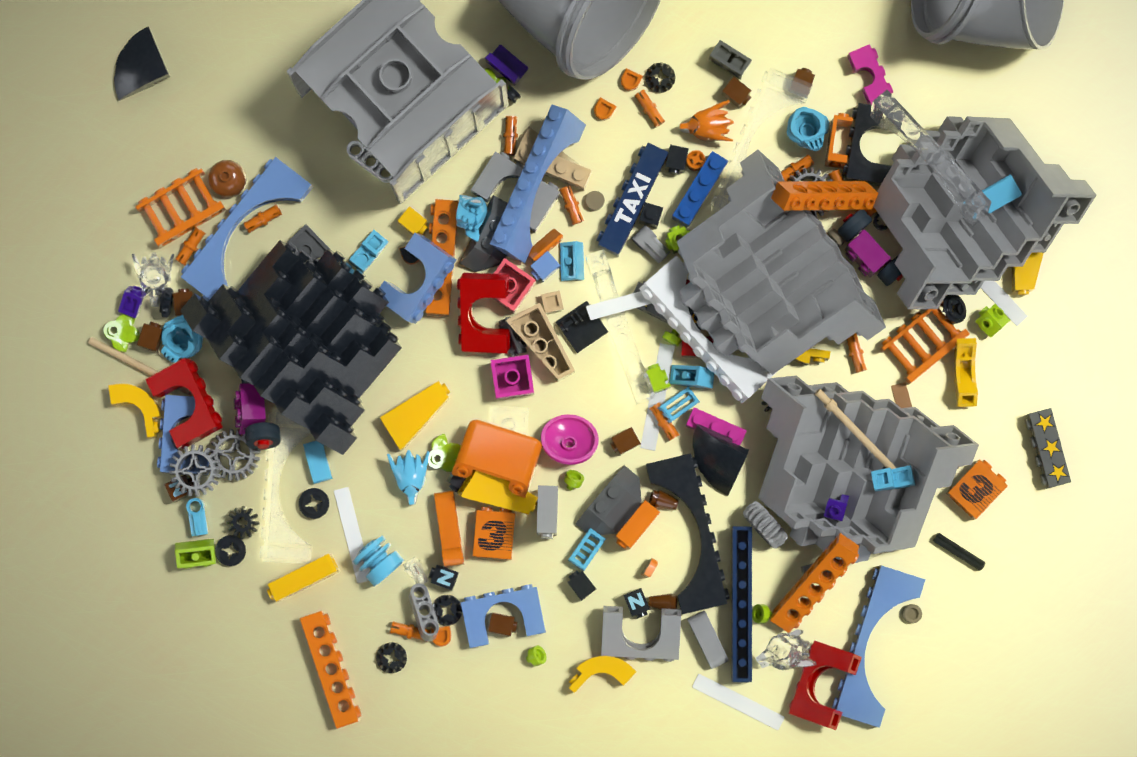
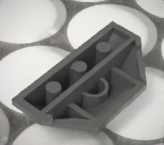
(481, 254)
(613, 505)

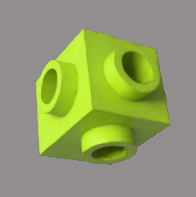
(671, 241)
(992, 320)

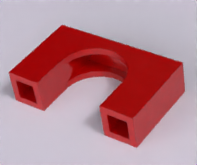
(473, 335)
(205, 418)
(805, 703)

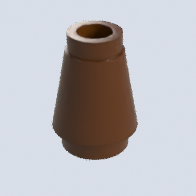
(663, 500)
(664, 601)

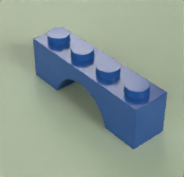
(699, 189)

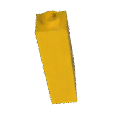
(1025, 277)
(413, 415)
(495, 492)
(303, 578)

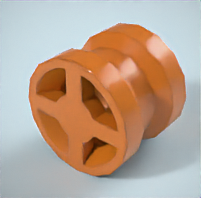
(697, 157)

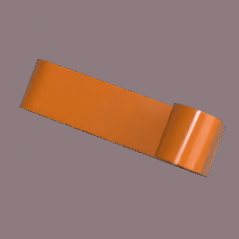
(449, 529)

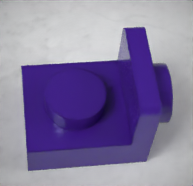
(132, 301)
(836, 508)

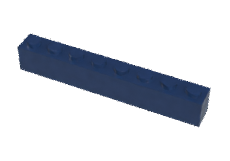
(741, 604)

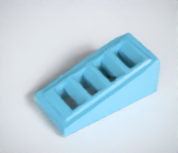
(577, 563)

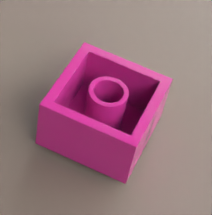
(512, 377)

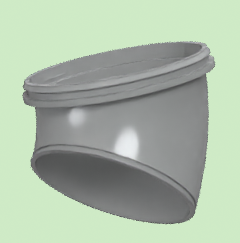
(989, 22)
(584, 34)

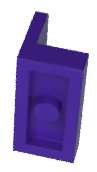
(507, 64)

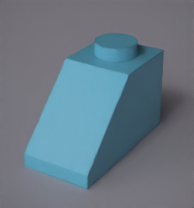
(691, 376)

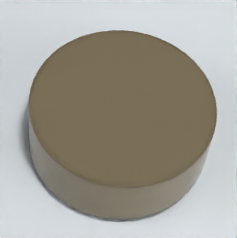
(595, 200)
(836, 237)
(912, 613)

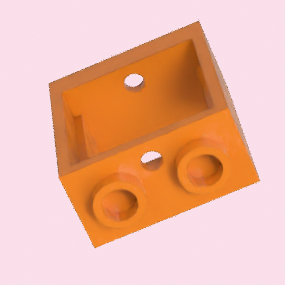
(636, 525)

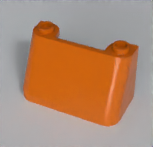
(499, 454)

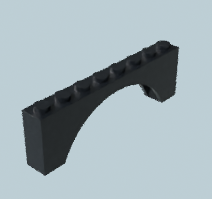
(680, 478)

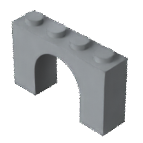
(500, 169)
(547, 511)
(663, 647)

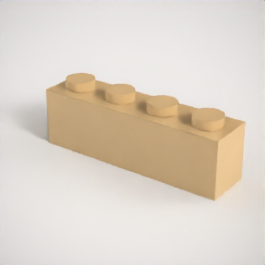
(562, 168)
(541, 338)

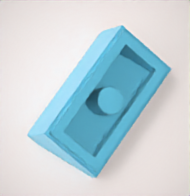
(1002, 192)
(572, 261)

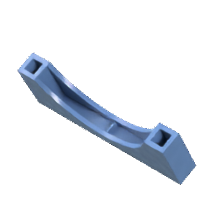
(274, 185)
(513, 231)
(889, 590)

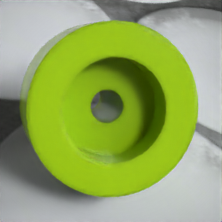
(672, 337)
(573, 479)
(761, 613)
(536, 655)

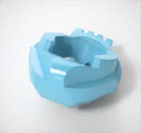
(808, 128)
(179, 340)

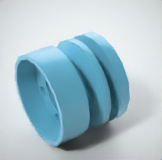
(378, 560)

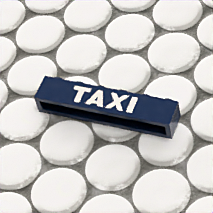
(633, 199)

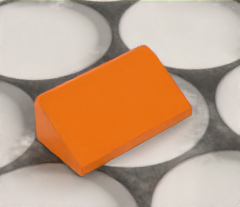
(546, 244)

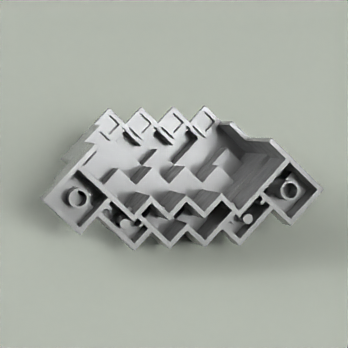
(938, 243)
(771, 276)
(824, 459)

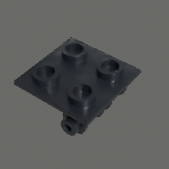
(580, 329)

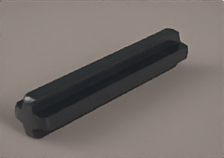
(959, 551)

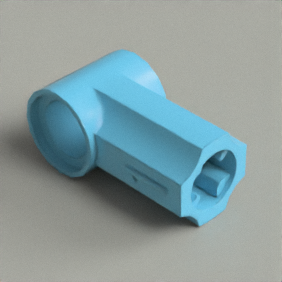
(197, 519)

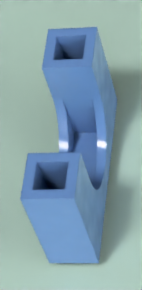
(437, 266)
(175, 409)
(475, 612)

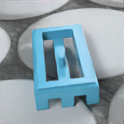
(666, 413)

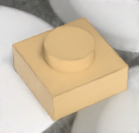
(552, 302)

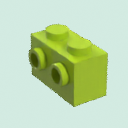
(195, 553)

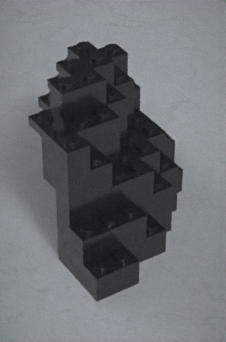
(302, 337)

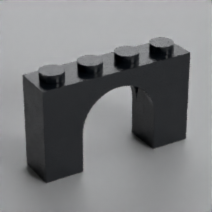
(858, 166)

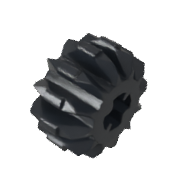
(247, 517)

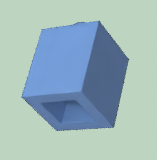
(544, 267)

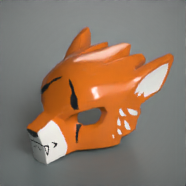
(709, 124)

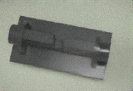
(517, 345)

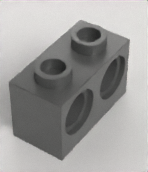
(730, 59)

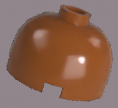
(227, 179)

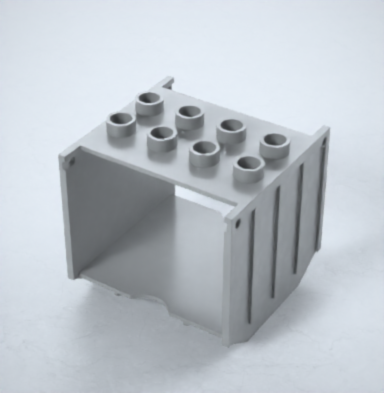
(401, 88)

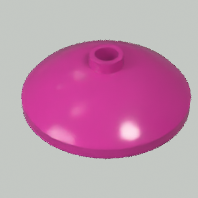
(573, 432)

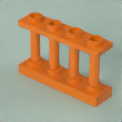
(180, 227)
(927, 360)

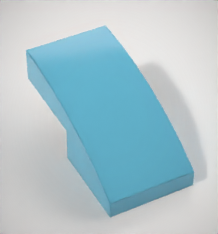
(368, 251)
(317, 462)
(893, 478)

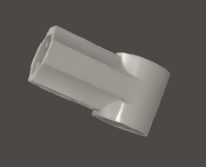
(647, 241)

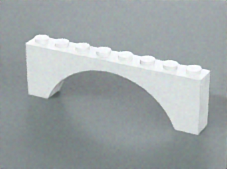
(735, 372)

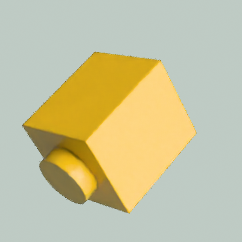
(413, 221)

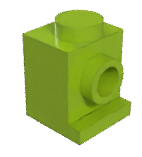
(657, 378)

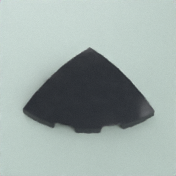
(139, 65)
(718, 458)

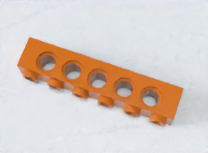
(824, 195)
(440, 208)
(839, 547)
(309, 624)

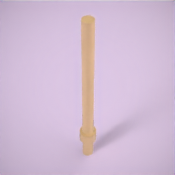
(129, 360)
(832, 407)

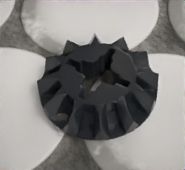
(653, 83)
(166, 302)
(959, 309)
(306, 498)
(222, 555)
(456, 609)
(387, 649)

